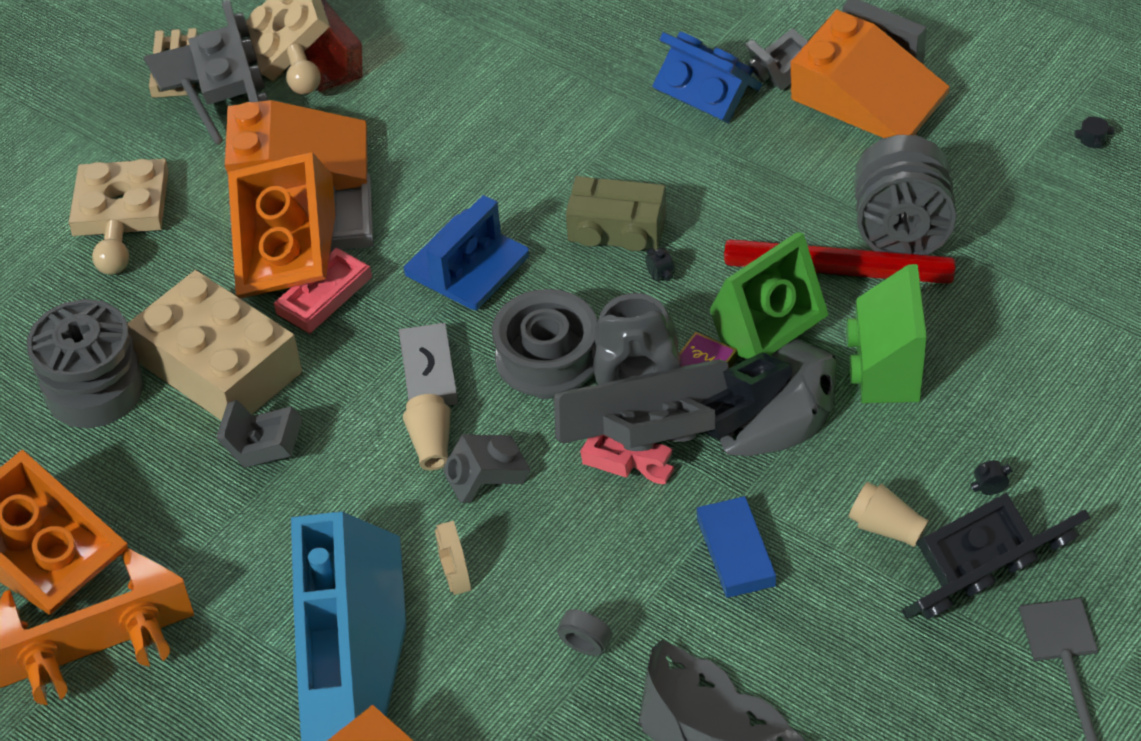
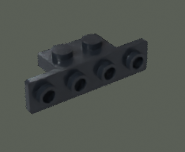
(979, 544)

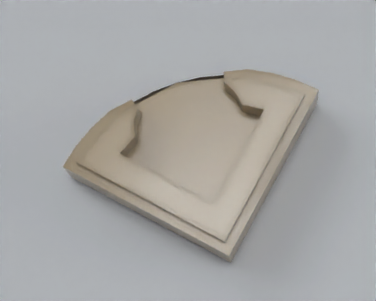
(452, 558)

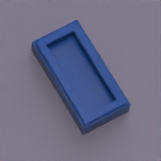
(736, 547)

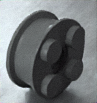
(545, 342)

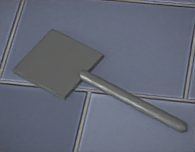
(177, 69)
(1062, 632)

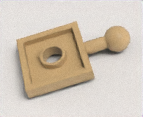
(282, 34)
(140, 209)

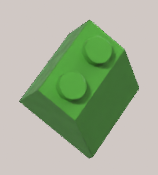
(770, 300)
(889, 340)

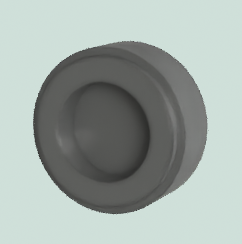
(584, 632)

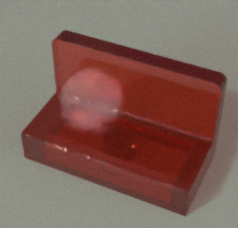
(336, 52)

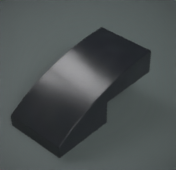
(748, 391)

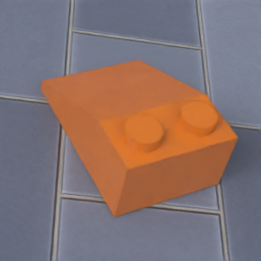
(864, 78)
(280, 130)
(281, 224)
(48, 536)

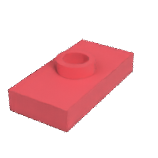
(315, 301)

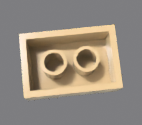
(214, 346)

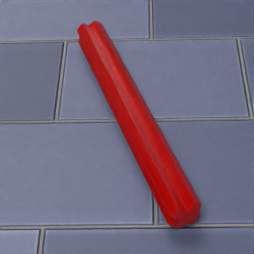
(850, 261)

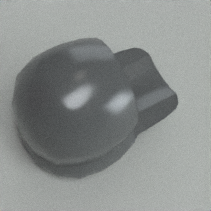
(634, 339)

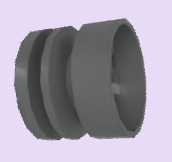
(904, 196)
(85, 363)

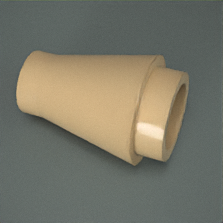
(429, 427)
(887, 515)

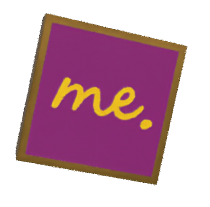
(705, 349)

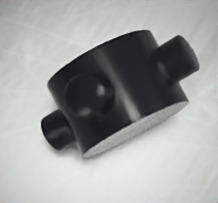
(1094, 132)
(659, 264)
(991, 477)

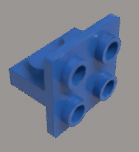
(703, 76)
(468, 256)

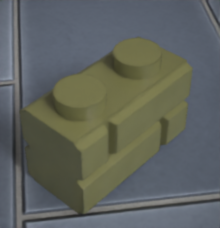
(616, 213)

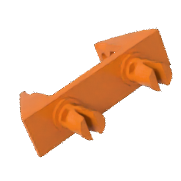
(138, 616)

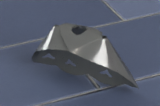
(789, 415)
(682, 711)

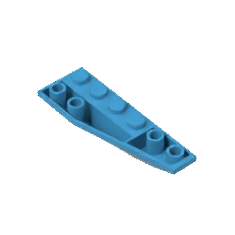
(345, 619)

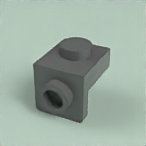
(775, 61)
(258, 437)
(484, 461)

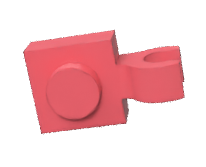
(612, 457)

